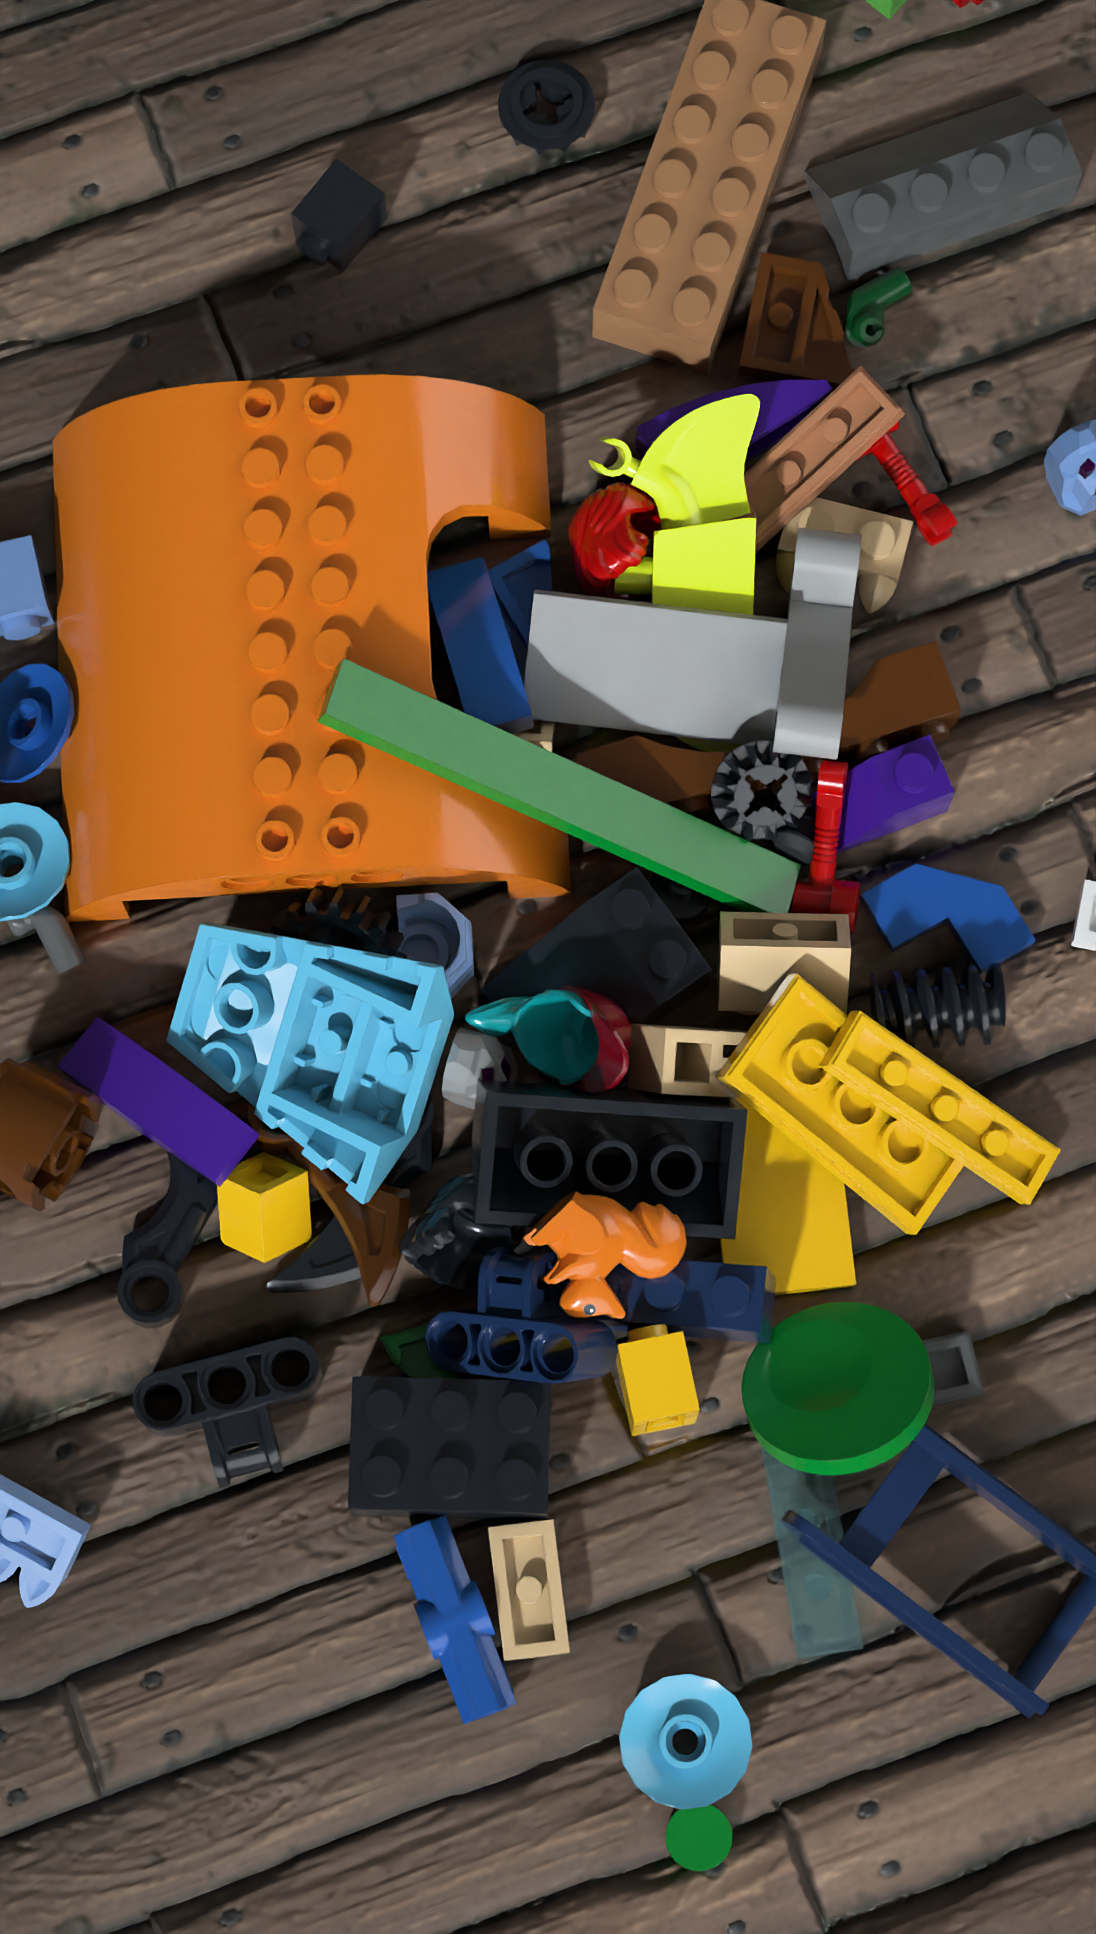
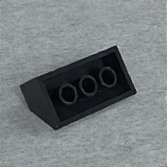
(620, 1144)

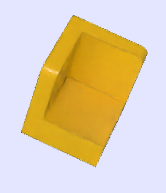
(265, 1207)

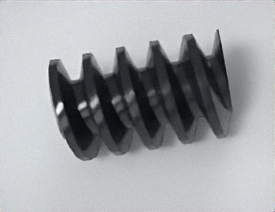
(940, 1005)

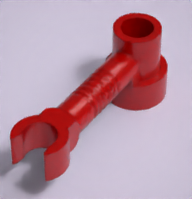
(931, 515)
(823, 891)

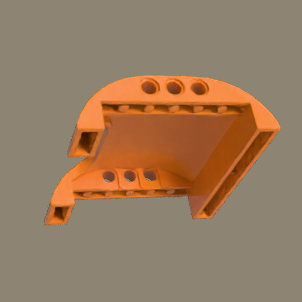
(210, 586)

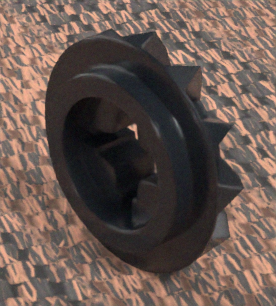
(558, 84)
(733, 794)

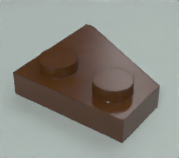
(793, 325)

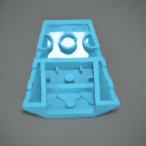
(318, 1041)

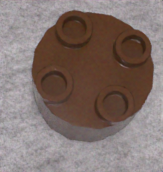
(41, 1132)

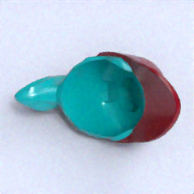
(564, 1034)

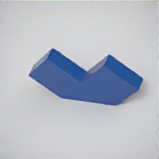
(927, 897)

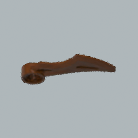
(370, 1228)

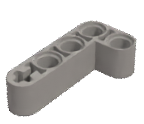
(817, 644)

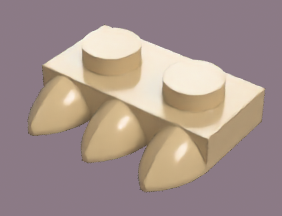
(881, 550)

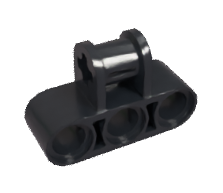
(234, 1425)

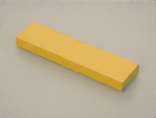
(939, 1107)

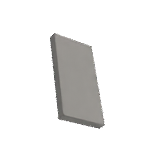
(654, 667)

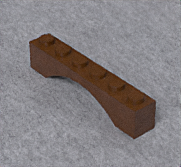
(893, 705)

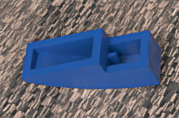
(478, 646)

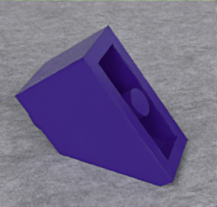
(892, 793)

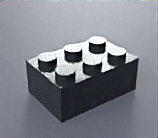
(449, 1448)

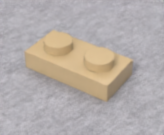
(528, 1590)

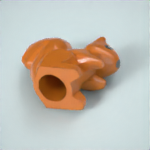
(596, 1235)

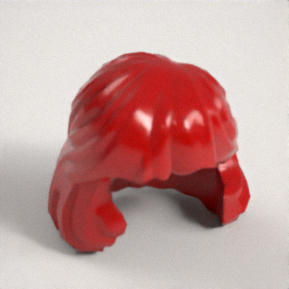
(610, 536)

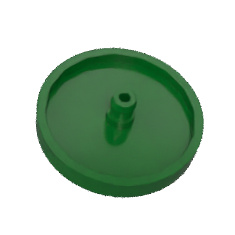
(838, 1388)

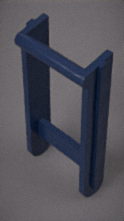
(888, 1511)

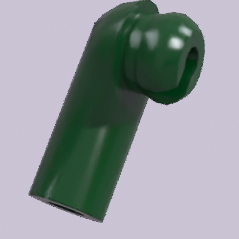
(867, 306)

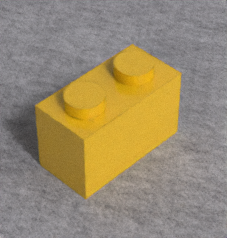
(656, 1380)

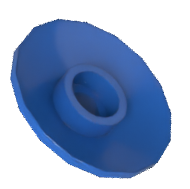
(33, 720)

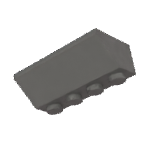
(944, 184)

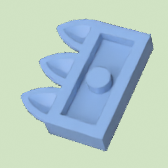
(38, 1540)

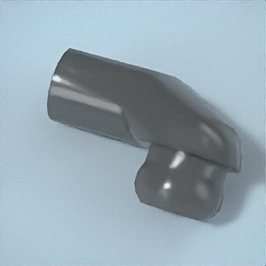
(54, 935)

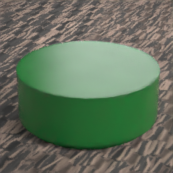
(698, 1837)

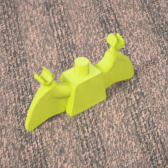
(696, 482)

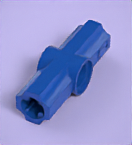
(454, 1619)

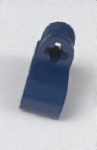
(520, 1327)

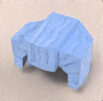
(437, 935)

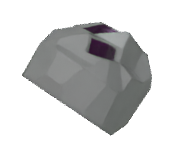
(474, 1058)

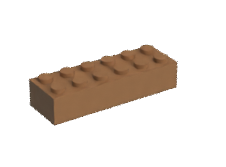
(708, 181)

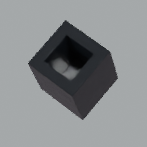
(338, 216)

